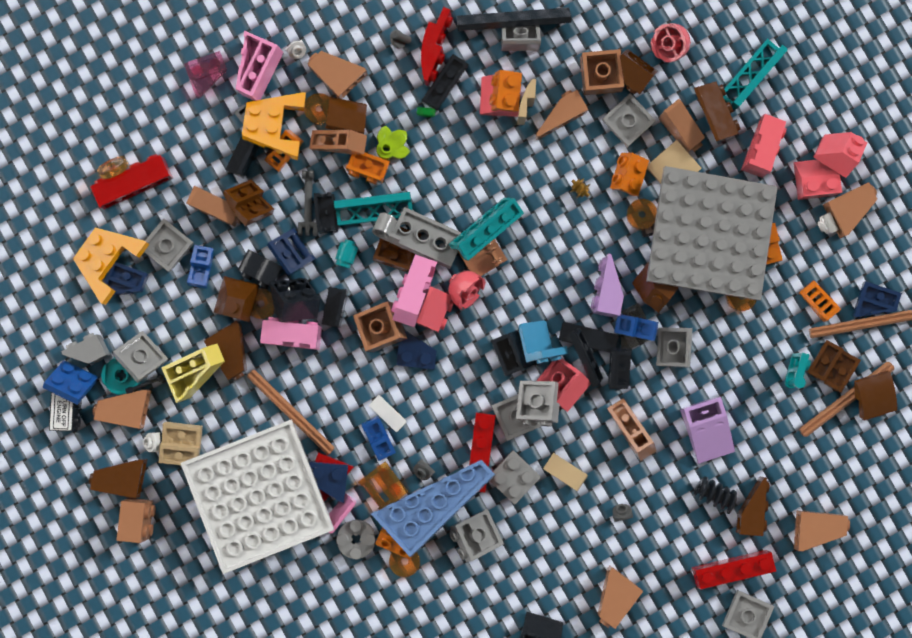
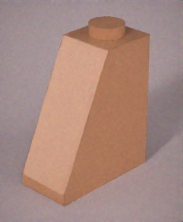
(336, 73)
(682, 126)
(212, 206)
(851, 208)
(124, 409)
(818, 528)
(616, 598)

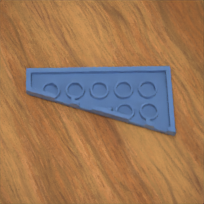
(426, 511)

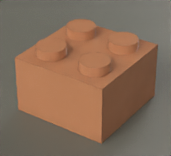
(601, 72)
(378, 328)
(135, 520)

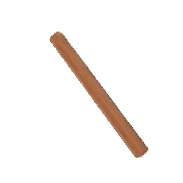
(860, 324)
(837, 406)
(290, 412)

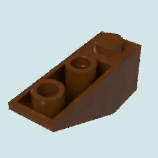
(752, 512)

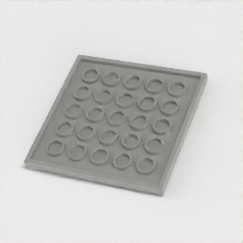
(711, 233)

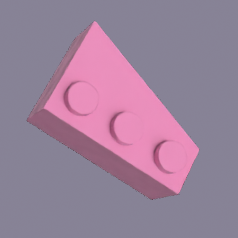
(257, 66)
(414, 291)
(291, 334)

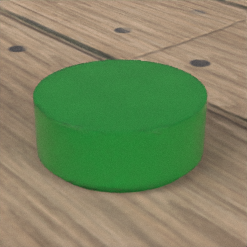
(426, 112)

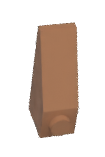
(566, 110)
(338, 141)
(632, 429)

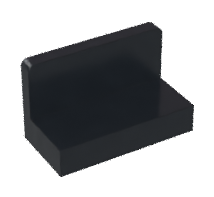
(242, 158)
(334, 307)
(540, 627)

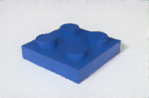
(70, 382)

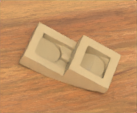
(565, 472)

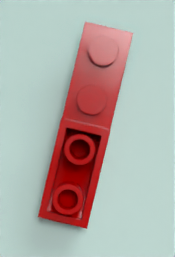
(431, 51)

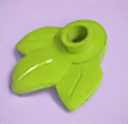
(394, 141)

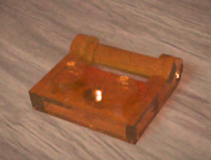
(387, 481)

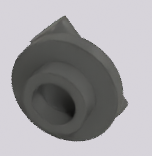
(399, 39)
(423, 470)
(622, 512)

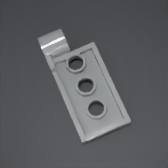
(389, 230)

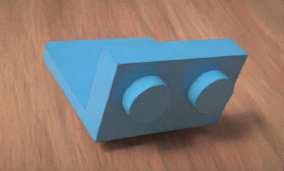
(537, 343)

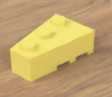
(192, 371)

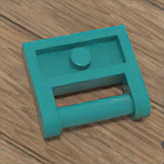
(798, 365)

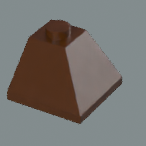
(636, 72)
(652, 293)
(236, 298)

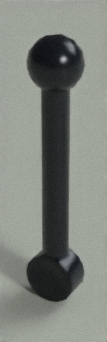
(159, 378)

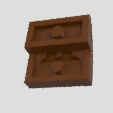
(346, 115)
(248, 202)
(393, 255)
(833, 366)
(875, 395)

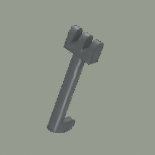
(308, 176)

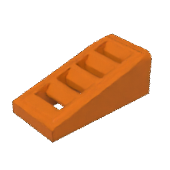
(278, 166)
(824, 297)

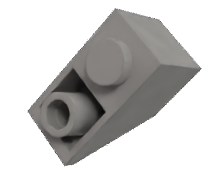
(89, 350)

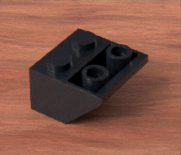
(294, 300)
(510, 353)

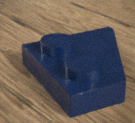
(125, 279)
(876, 300)
(415, 353)
(330, 478)

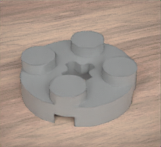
(356, 550)

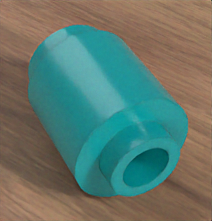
(346, 254)

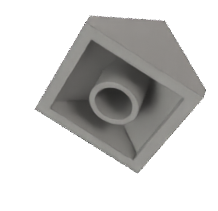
(521, 38)
(674, 347)

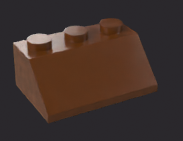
(717, 112)

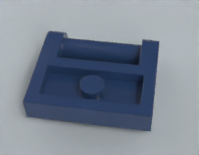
(287, 255)

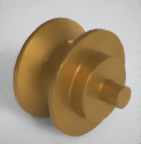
(579, 187)

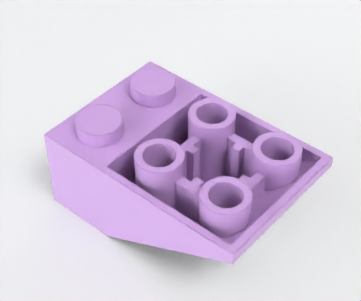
(609, 291)
(708, 429)

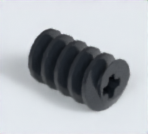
(716, 493)

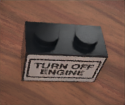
(64, 414)

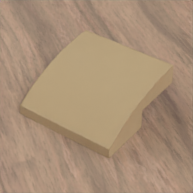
(527, 100)
(675, 157)
(179, 442)

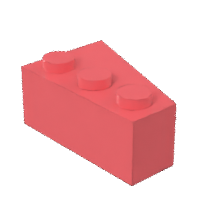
(764, 146)

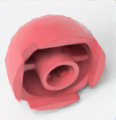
(670, 42)
(464, 288)

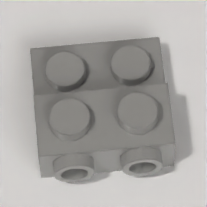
(538, 403)
(476, 536)

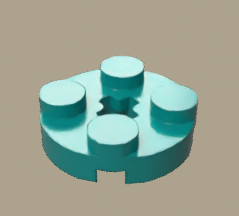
(112, 382)

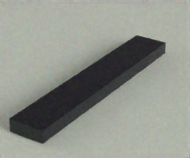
(513, 19)

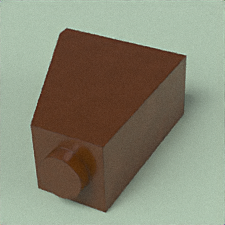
(232, 348)
(120, 479)

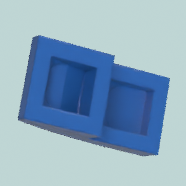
(200, 266)
(636, 327)
(378, 438)

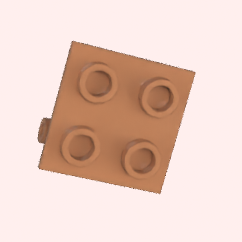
(486, 259)

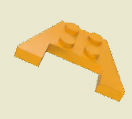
(264, 122)
(100, 254)

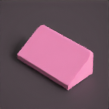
(341, 510)

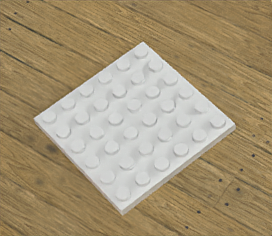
(257, 496)

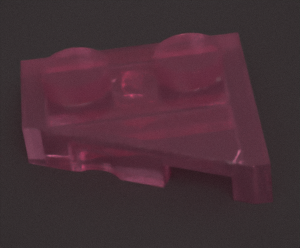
(205, 72)

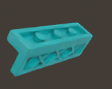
(779, 52)
(368, 202)
(487, 228)

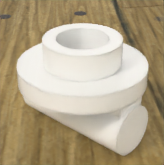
(296, 49)
(827, 223)
(152, 442)

